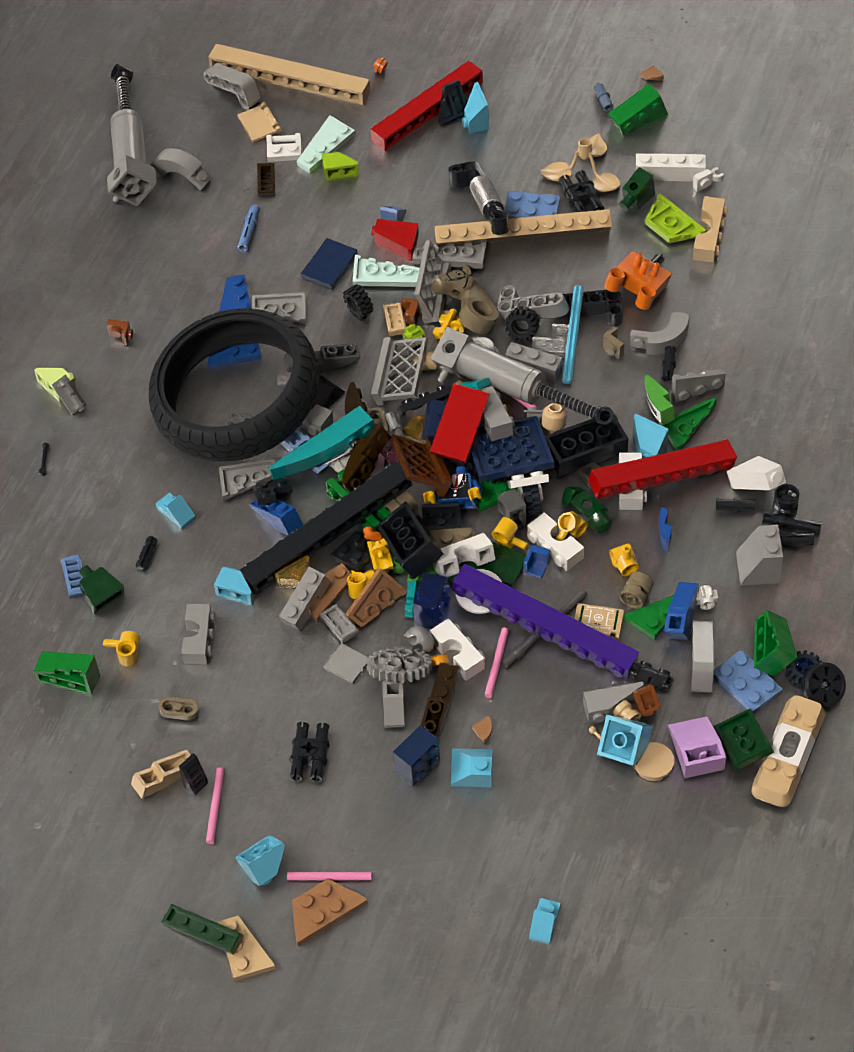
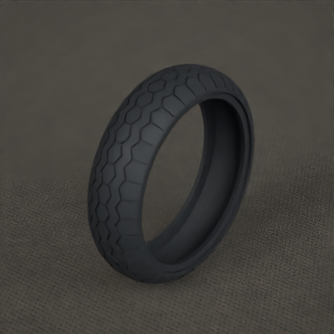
(212, 335)

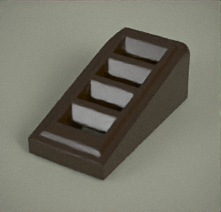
(266, 168)

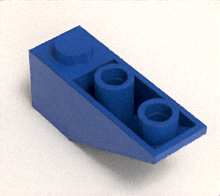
(279, 515)
(681, 611)

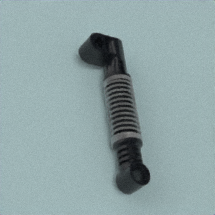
(483, 192)

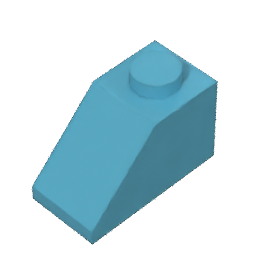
(233, 586)

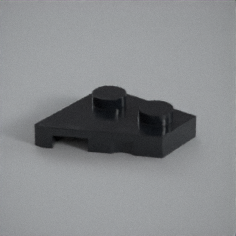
(452, 102)

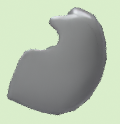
(420, 635)

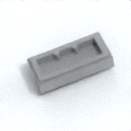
(339, 623)

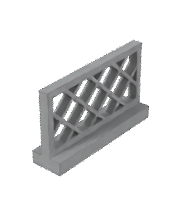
(430, 267)
(386, 370)

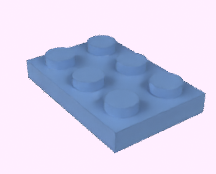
(530, 204)
(745, 683)

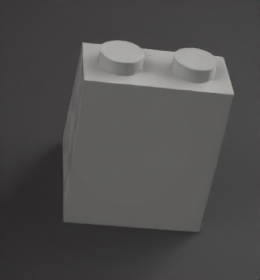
(760, 557)

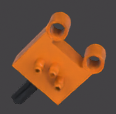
(639, 276)

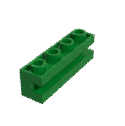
(336, 490)

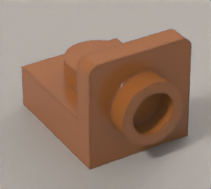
(411, 308)
(120, 329)
(646, 700)

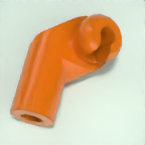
(371, 535)

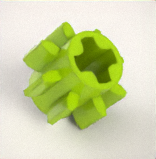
(413, 332)

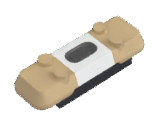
(792, 748)

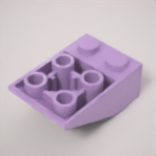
(697, 747)

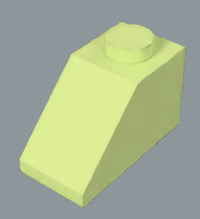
(48, 376)

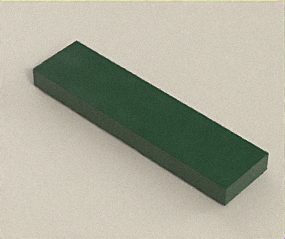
(202, 929)

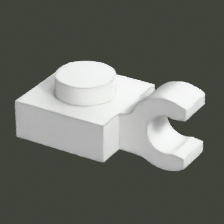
(704, 178)

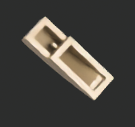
(160, 775)

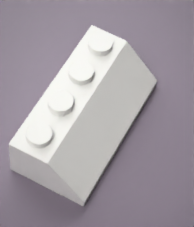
(671, 166)

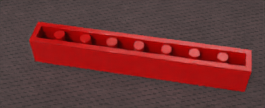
(422, 107)
(662, 469)

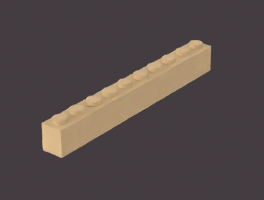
(292, 74)
(525, 228)

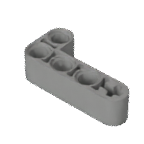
(234, 81)
(545, 305)
(702, 656)

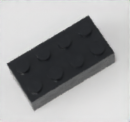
(585, 444)
(410, 540)

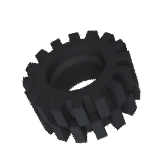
(358, 301)
(517, 332)

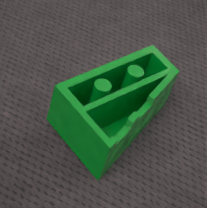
(638, 110)
(772, 643)
(68, 671)

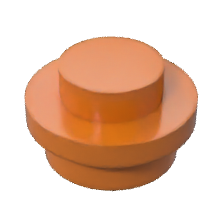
(380, 65)

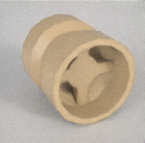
(625, 710)

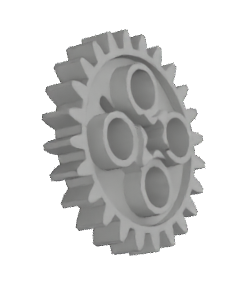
(399, 664)

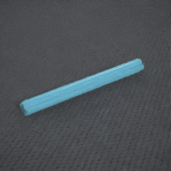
(572, 335)

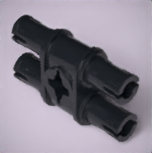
(581, 193)
(316, 757)

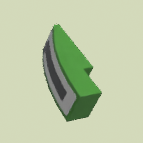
(659, 401)

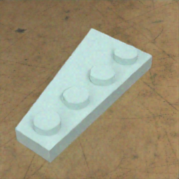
(327, 140)
(374, 273)

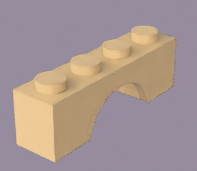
(706, 244)

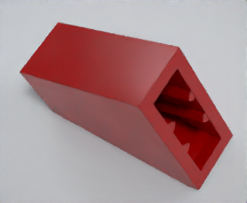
(396, 236)

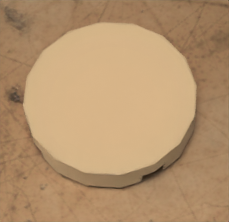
(655, 762)

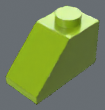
(339, 166)

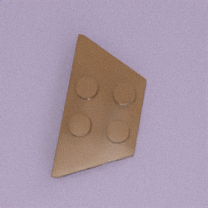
(322, 908)

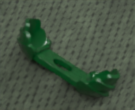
(598, 516)

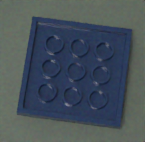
(512, 455)

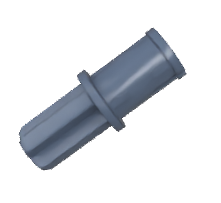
(603, 97)

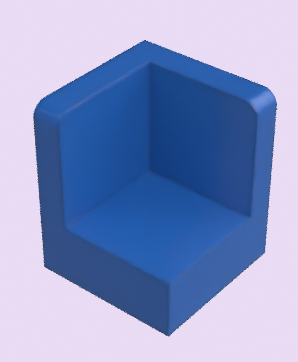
(536, 561)

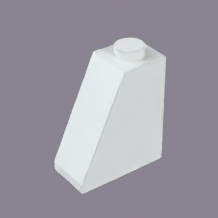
(756, 475)

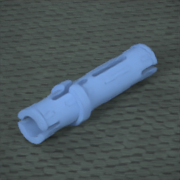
(250, 222)

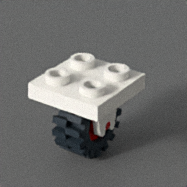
(530, 490)

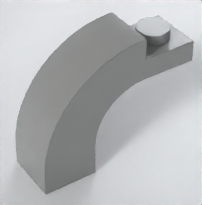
(183, 163)
(656, 342)

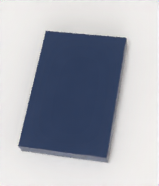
(329, 263)

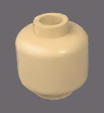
(554, 417)

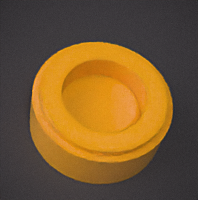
(443, 658)

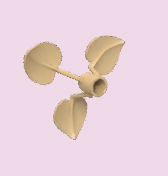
(586, 149)

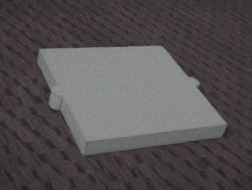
(346, 663)

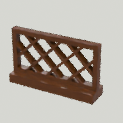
(426, 467)

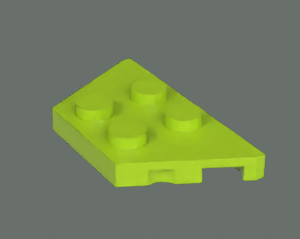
(671, 221)

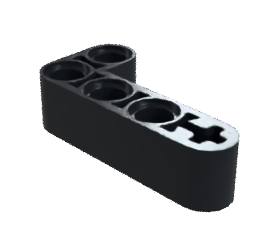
(599, 303)

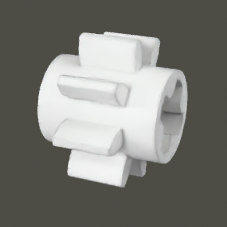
(706, 597)

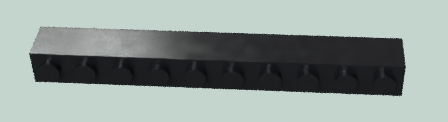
(327, 526)

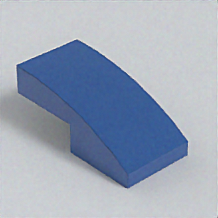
(665, 530)

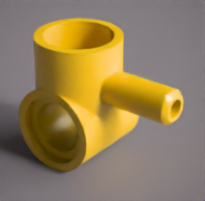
(571, 524)
(505, 534)
(624, 559)
(357, 582)
(128, 642)

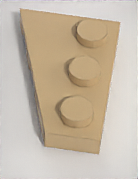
(249, 957)

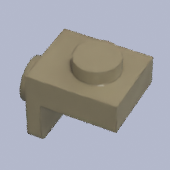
(612, 344)

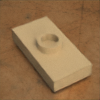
(394, 319)

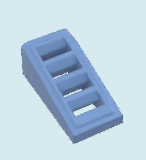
(71, 564)

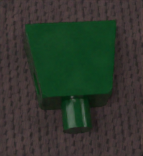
(638, 190)
(99, 587)

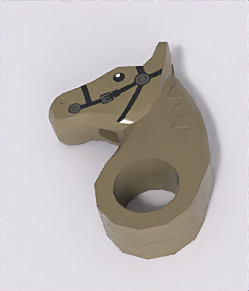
(477, 308)

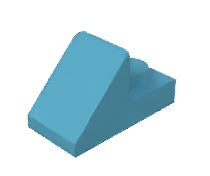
(176, 509)
(544, 920)

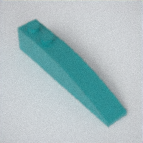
(325, 444)

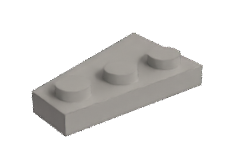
(288, 305)

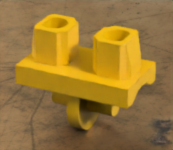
(448, 320)
(380, 555)

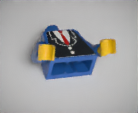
(462, 490)

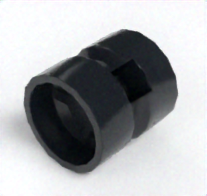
(786, 500)

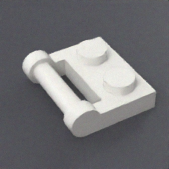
(283, 152)

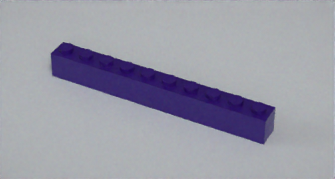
(545, 621)

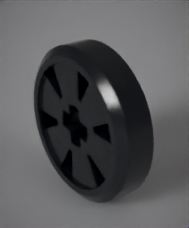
(820, 673)

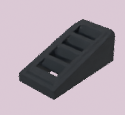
(193, 775)

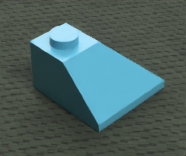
(476, 111)
(649, 437)
(624, 739)
(471, 767)
(262, 860)

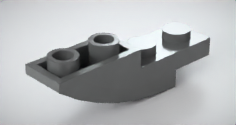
(331, 357)

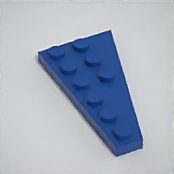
(235, 297)

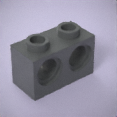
(512, 507)

